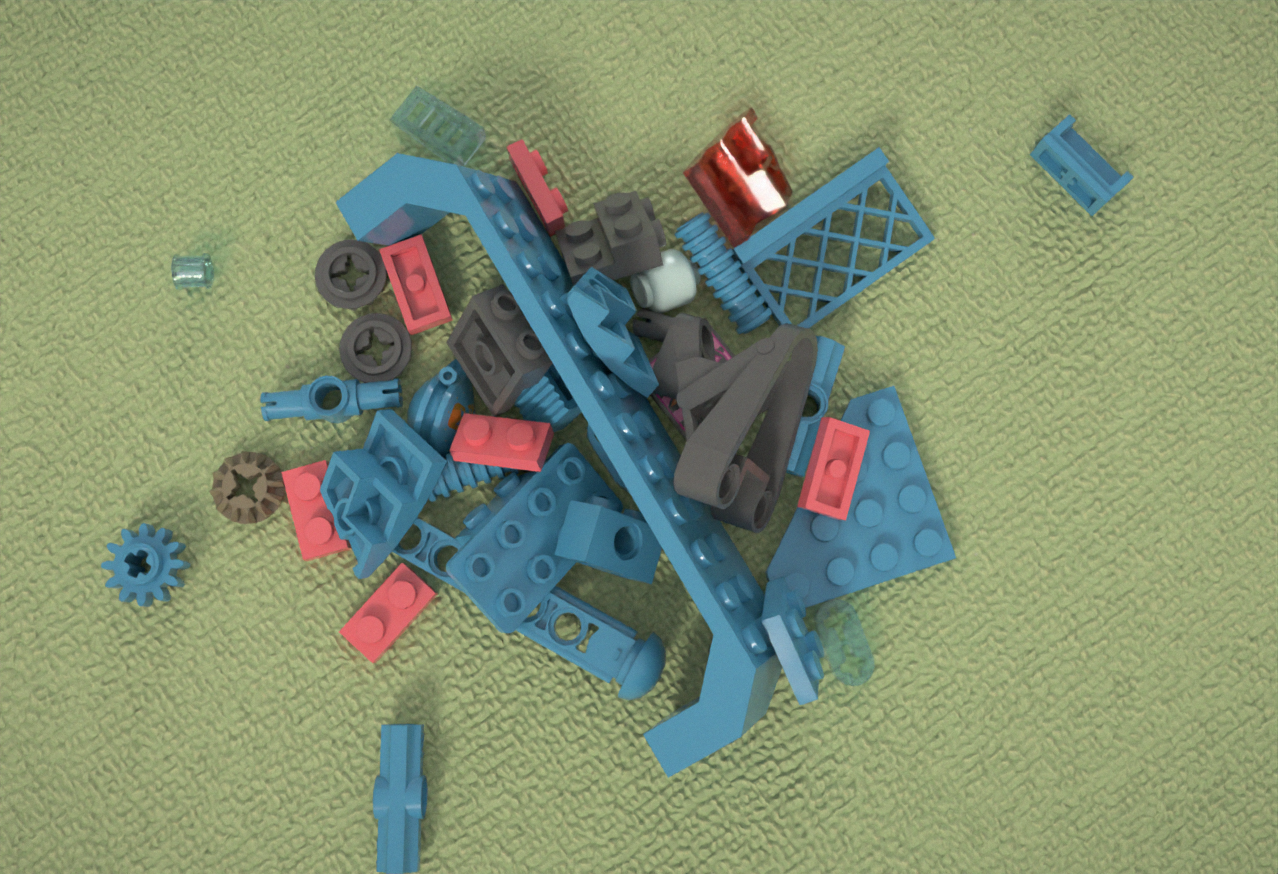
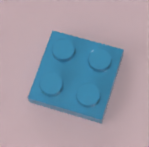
(794, 645)

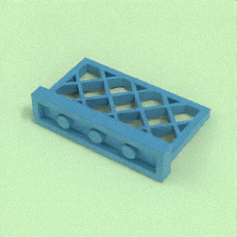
(814, 209)

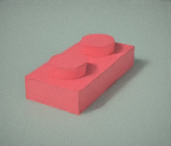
(530, 170)
(416, 284)
(502, 442)
(833, 468)
(309, 512)
(388, 613)

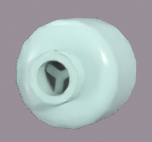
(666, 285)

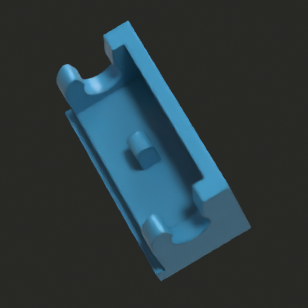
(1078, 167)

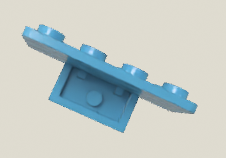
(512, 541)

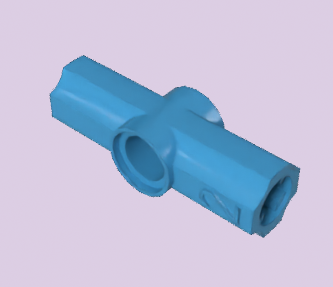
(824, 375)
(400, 798)

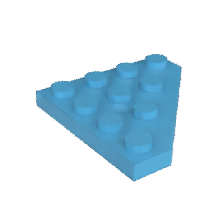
(890, 520)

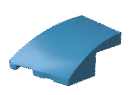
(601, 313)
(380, 489)

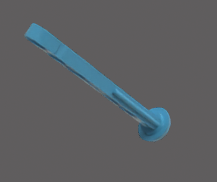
(610, 650)

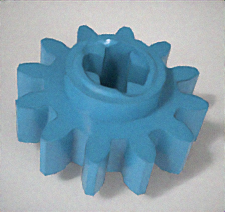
(130, 572)

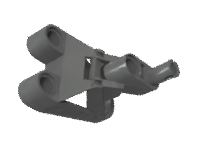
(725, 404)

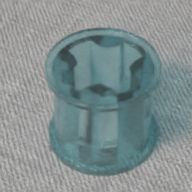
(192, 271)

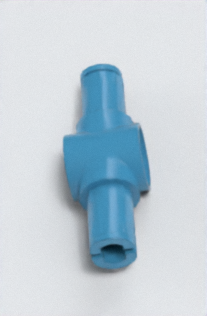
(309, 400)

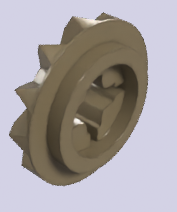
(268, 489)

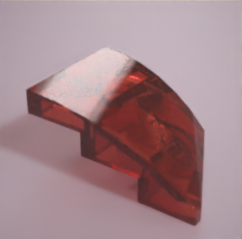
(739, 179)

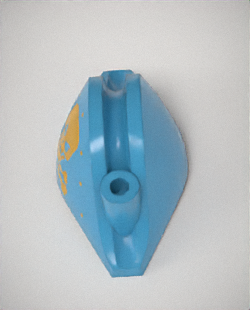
(440, 407)

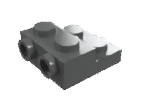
(617, 242)
(498, 349)

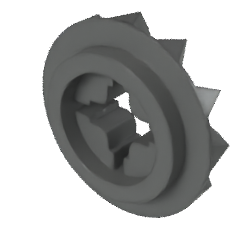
(335, 263)
(358, 339)

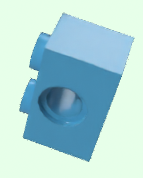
(609, 540)

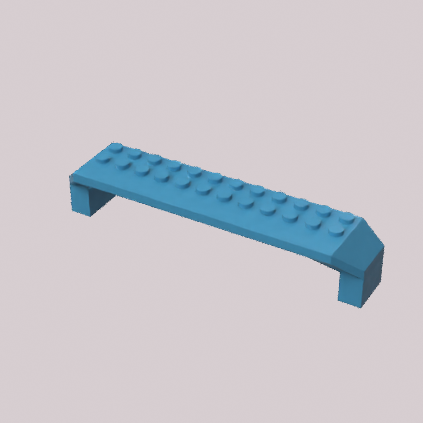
(742, 666)

